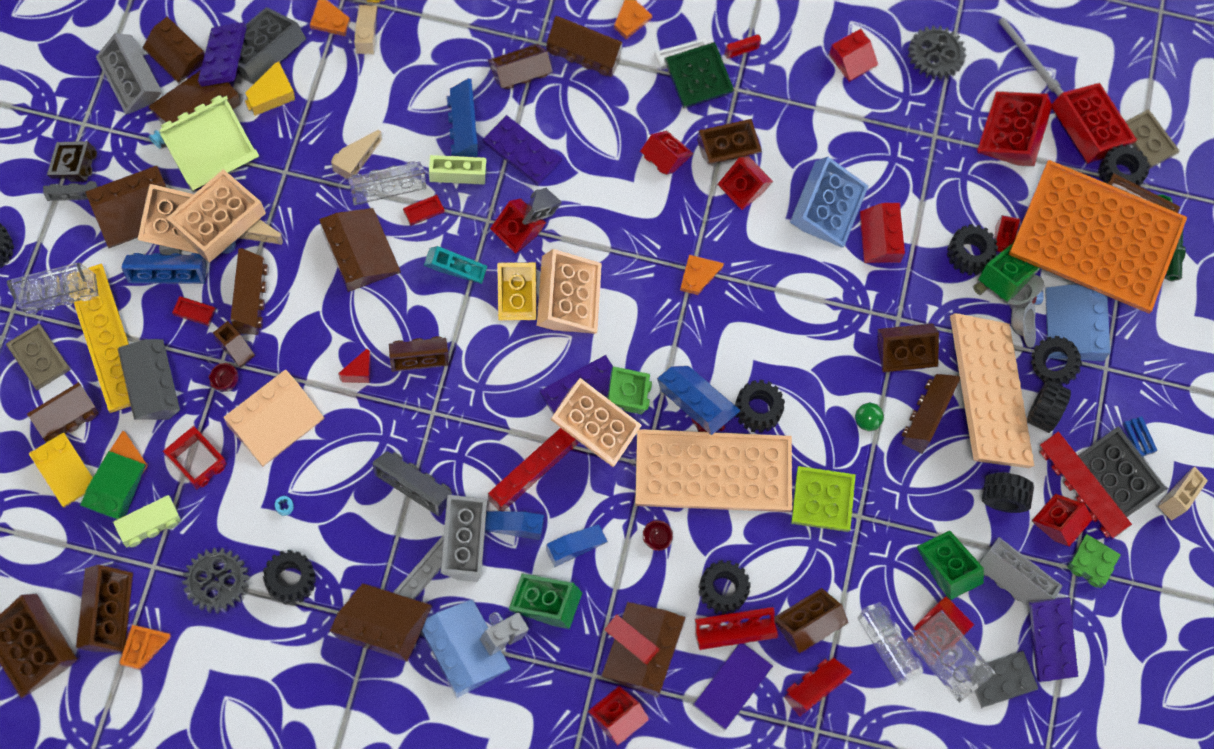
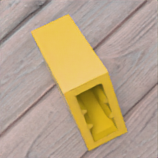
(269, 91)

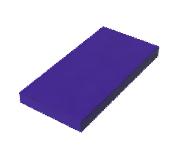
(732, 686)

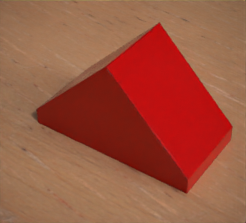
(1006, 231)
(358, 370)

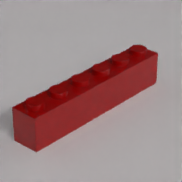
(531, 469)
(1085, 485)

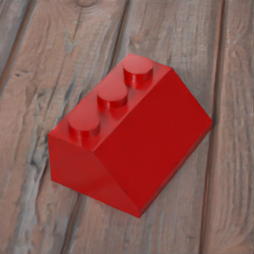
(882, 233)
(816, 685)

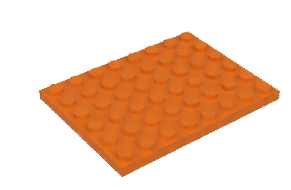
(1098, 236)

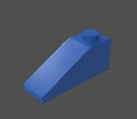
(515, 523)
(575, 544)

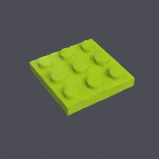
(823, 499)

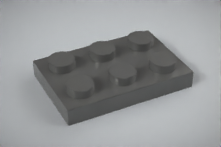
(1010, 680)

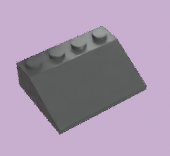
(267, 41)
(1123, 471)

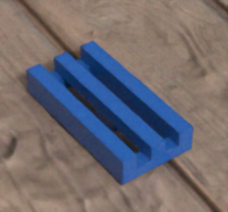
(1151, 445)

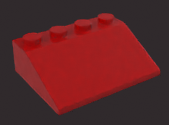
(1092, 121)
(1015, 127)

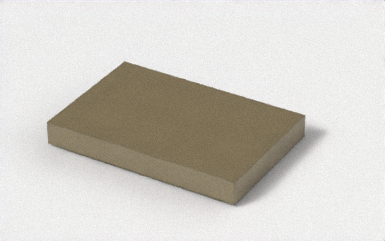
(1151, 138)
(38, 356)

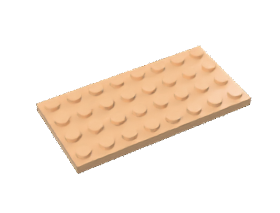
(991, 391)
(713, 471)

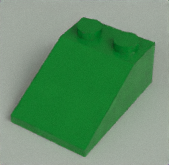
(1007, 274)
(113, 485)
(951, 565)
(546, 600)

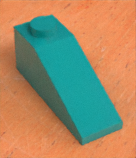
(455, 264)

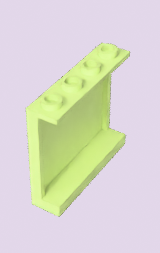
(207, 142)

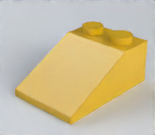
(516, 290)
(62, 469)

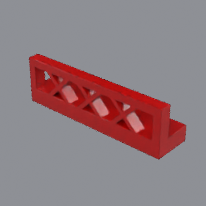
(735, 631)

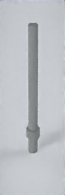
(1053, 84)

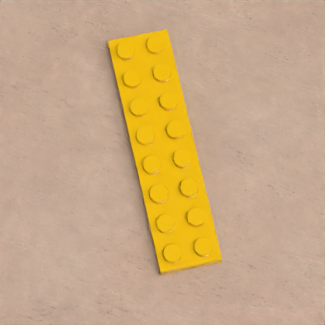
(104, 336)

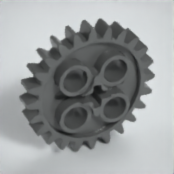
(937, 52)
(206, 565)

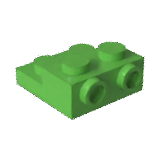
(629, 389)
(1093, 561)

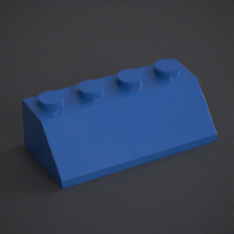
(463, 120)
(165, 268)
(697, 397)

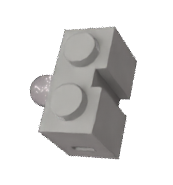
(503, 632)

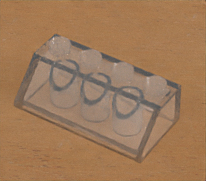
(387, 182)
(53, 288)
(889, 643)
(950, 656)

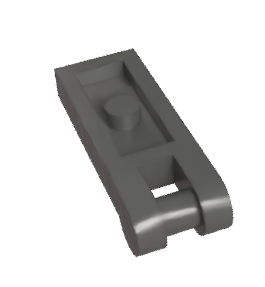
(68, 192)

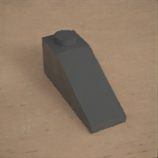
(541, 206)

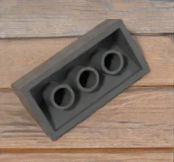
(149, 380)
(411, 482)

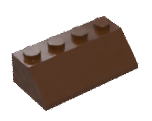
(584, 46)
(248, 292)
(930, 411)
(104, 609)

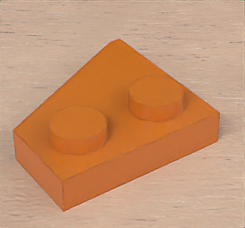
(631, 18)
(142, 646)

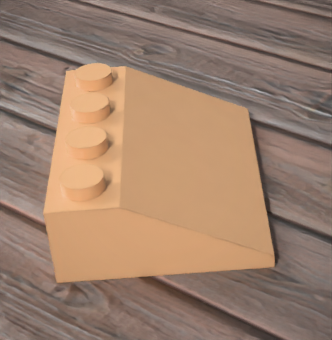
(216, 215)
(154, 224)
(569, 293)
(273, 418)
(595, 422)

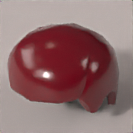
(224, 377)
(657, 535)

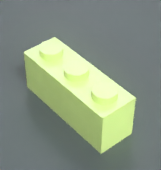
(457, 169)
(147, 522)

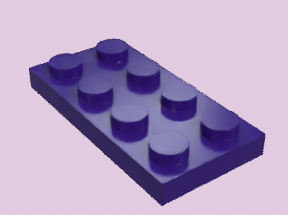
(222, 54)
(522, 150)
(595, 374)
(1053, 639)

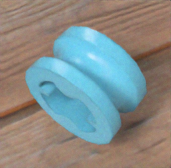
(156, 139)
(285, 512)

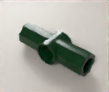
(1175, 268)

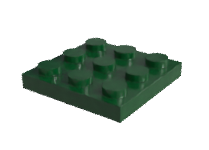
(699, 75)

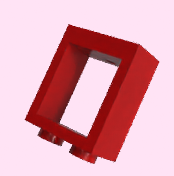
(182, 444)

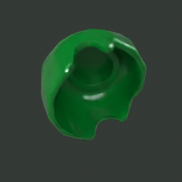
(869, 417)

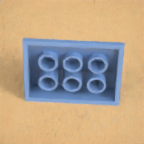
(829, 202)
(1079, 317)
(457, 647)

